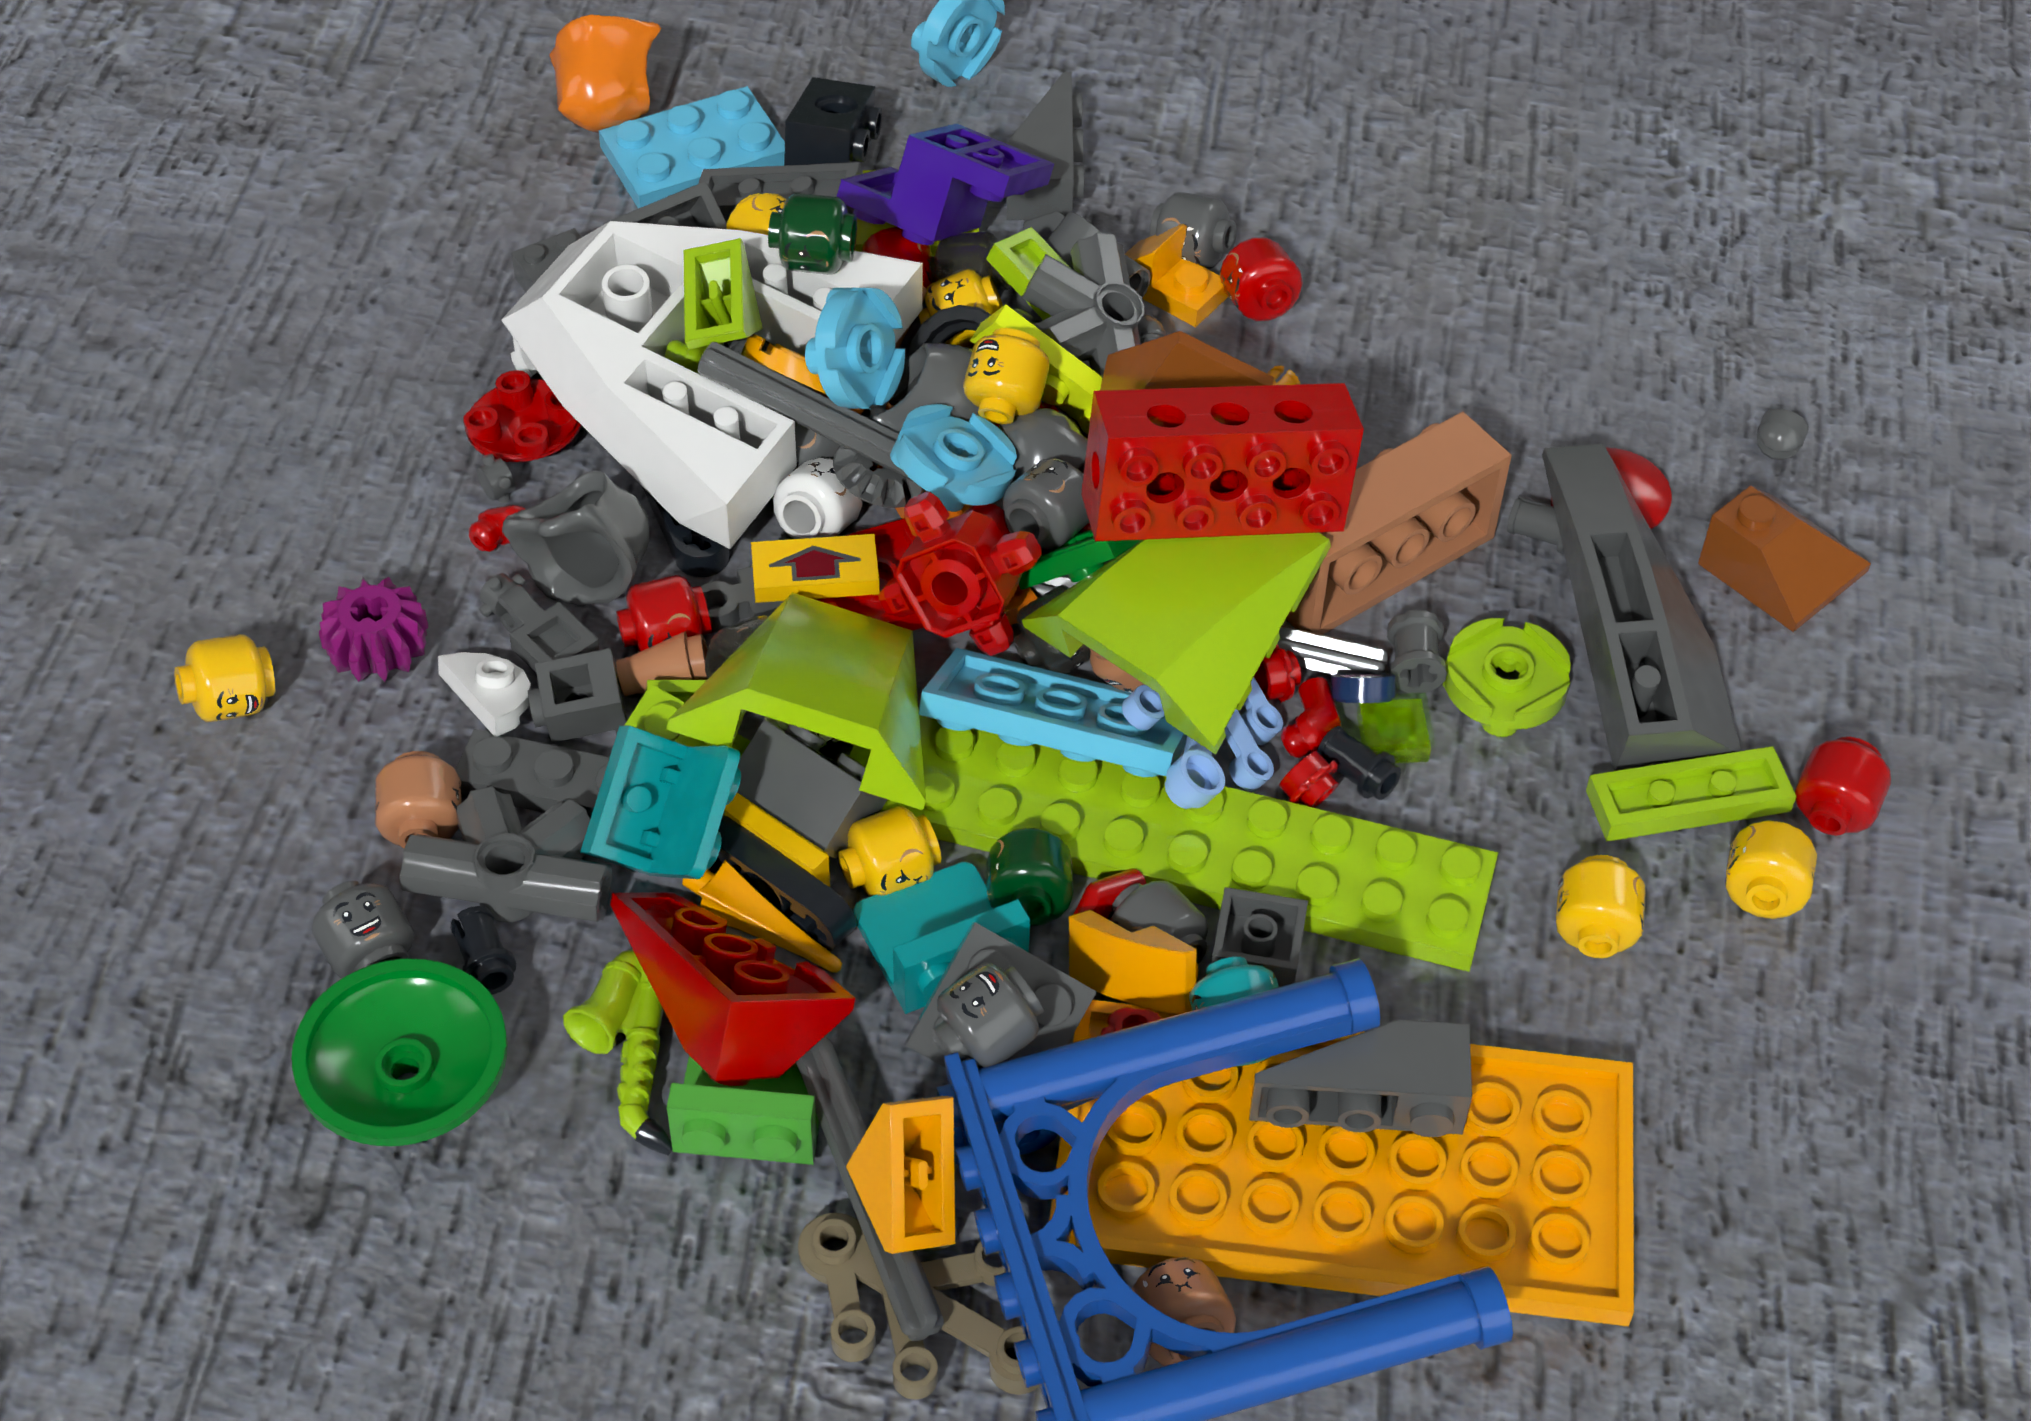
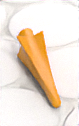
(746, 909)

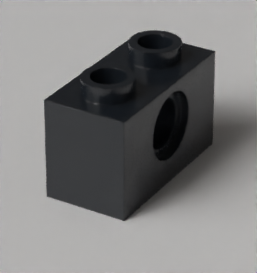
(832, 123)

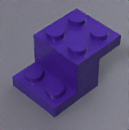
(943, 183)

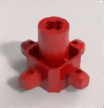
(960, 571)

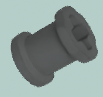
(1416, 649)

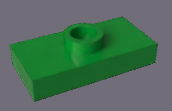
(1076, 557)

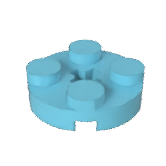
(957, 38)
(857, 348)
(955, 457)

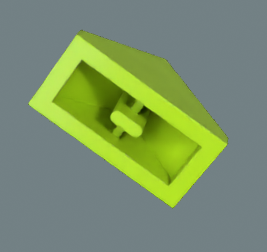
(718, 294)

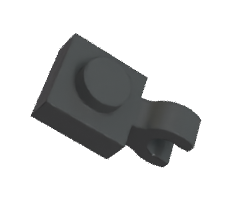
(543, 634)

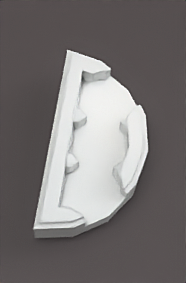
(489, 687)

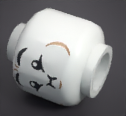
(814, 501)

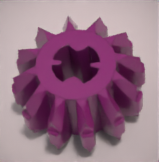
(373, 629)

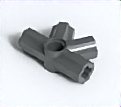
(1091, 305)
(510, 866)

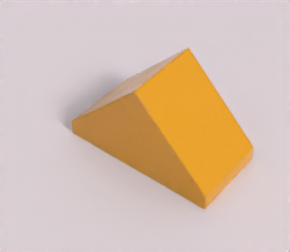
(908, 1174)

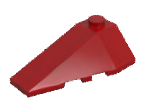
(727, 993)

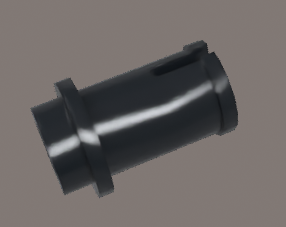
(1370, 771)
(483, 949)

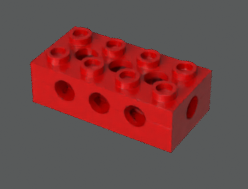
(1220, 461)

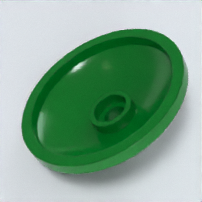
(393, 1023)

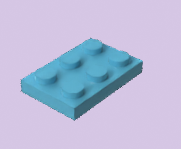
(672, 147)

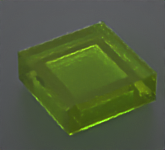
(1396, 729)

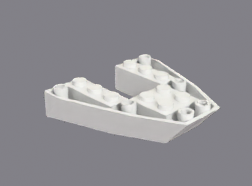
(600, 342)

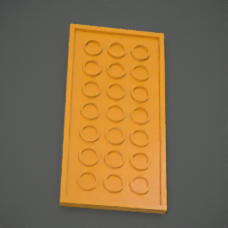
(1526, 1188)

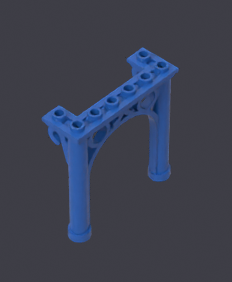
(1026, 1105)

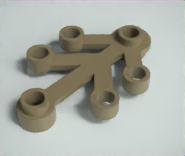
(854, 1261)

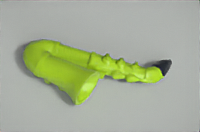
(629, 1006)

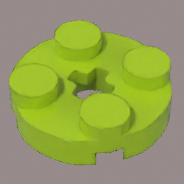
(1503, 703)

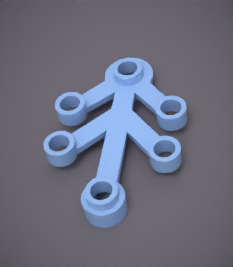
(1196, 775)

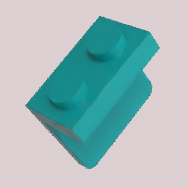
(662, 805)
(922, 926)

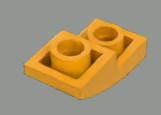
(1133, 967)

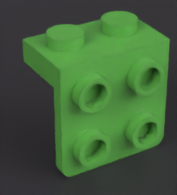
(753, 1121)

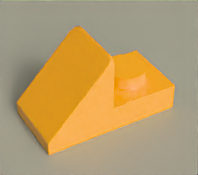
(1175, 283)

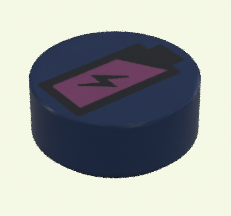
(1363, 687)

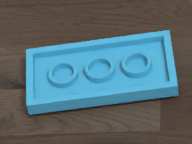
(1048, 710)

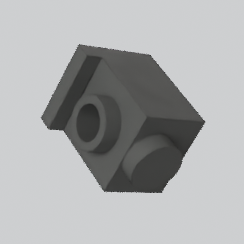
(578, 696)

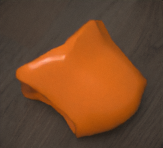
(603, 70)

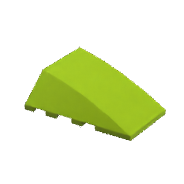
(1188, 618)
(828, 676)

